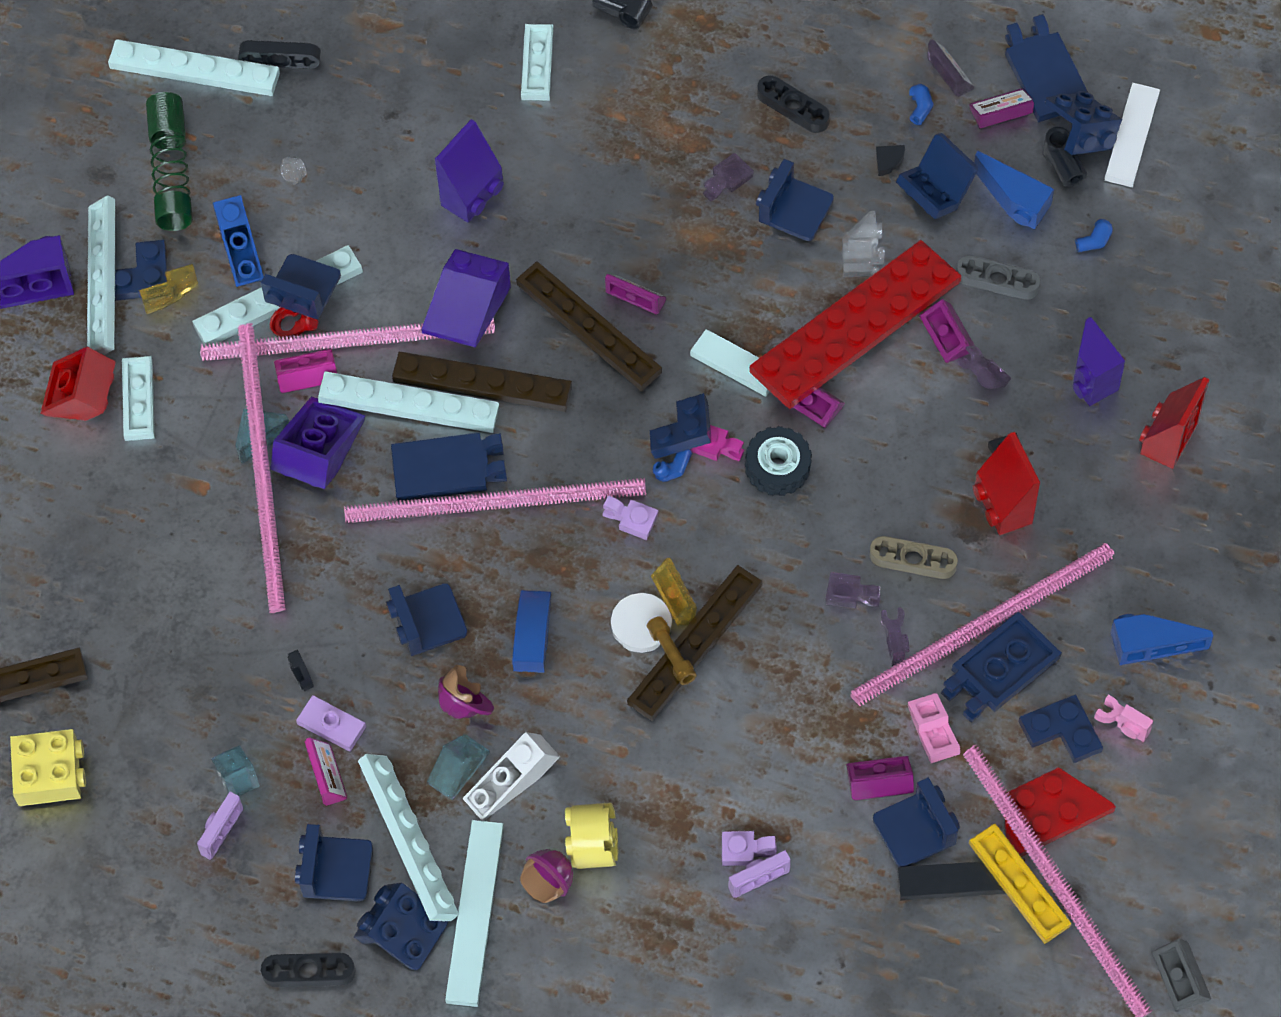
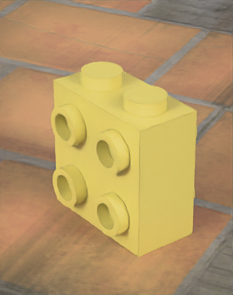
(47, 767)

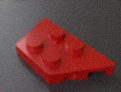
(1055, 807)

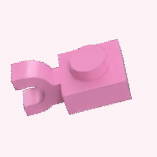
(1129, 720)

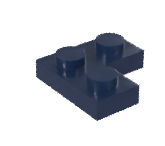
(150, 270)
(687, 433)
(1062, 720)

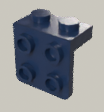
(1093, 125)
(940, 178)
(793, 204)
(301, 286)
(426, 618)
(917, 825)
(333, 866)
(400, 925)

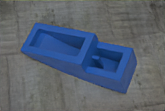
(531, 631)

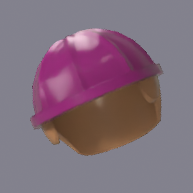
(460, 697)
(547, 875)

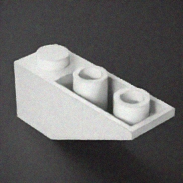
(511, 774)

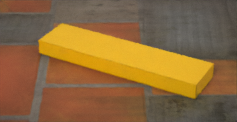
(1020, 883)

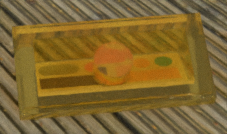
(674, 593)

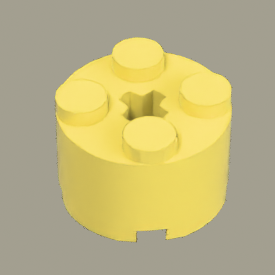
(592, 836)

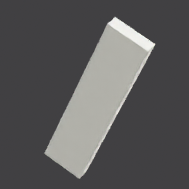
(1132, 135)

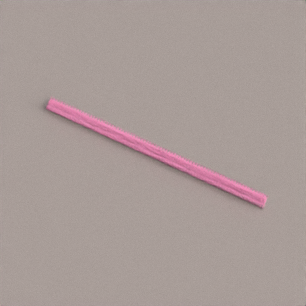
(322, 341)
(261, 464)
(496, 500)
(982, 623)
(1056, 882)

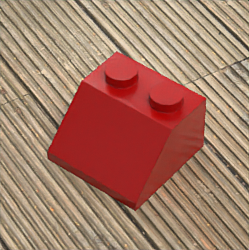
(79, 385)

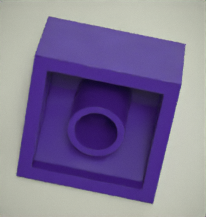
(1097, 366)

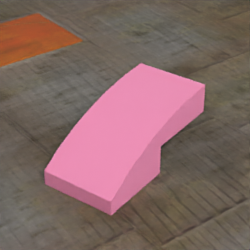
(933, 728)

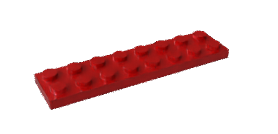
(854, 324)

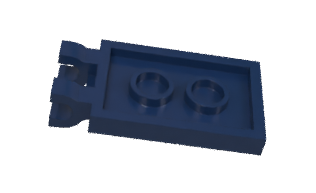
(1042, 65)
(446, 466)
(1001, 666)

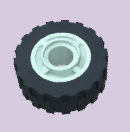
(773, 477)

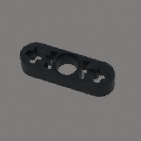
(291, 54)
(788, 92)
(330, 959)

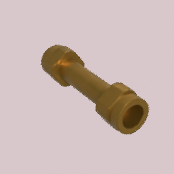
(682, 668)

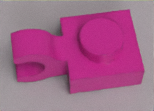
(720, 445)

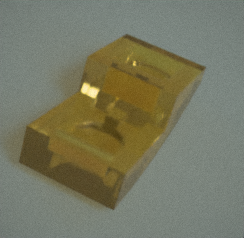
(178, 284)

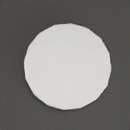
(630, 621)

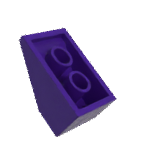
(468, 173)
(35, 273)
(467, 297)
(315, 442)

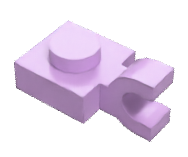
(635, 518)
(741, 848)

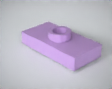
(331, 723)
(219, 825)
(759, 873)

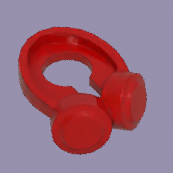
(303, 324)

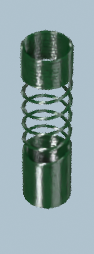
(166, 132)

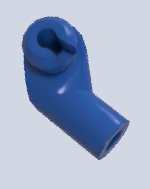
(922, 96)
(1098, 238)
(668, 471)

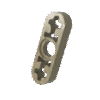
(937, 554)

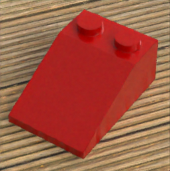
(1174, 423)
(1008, 487)

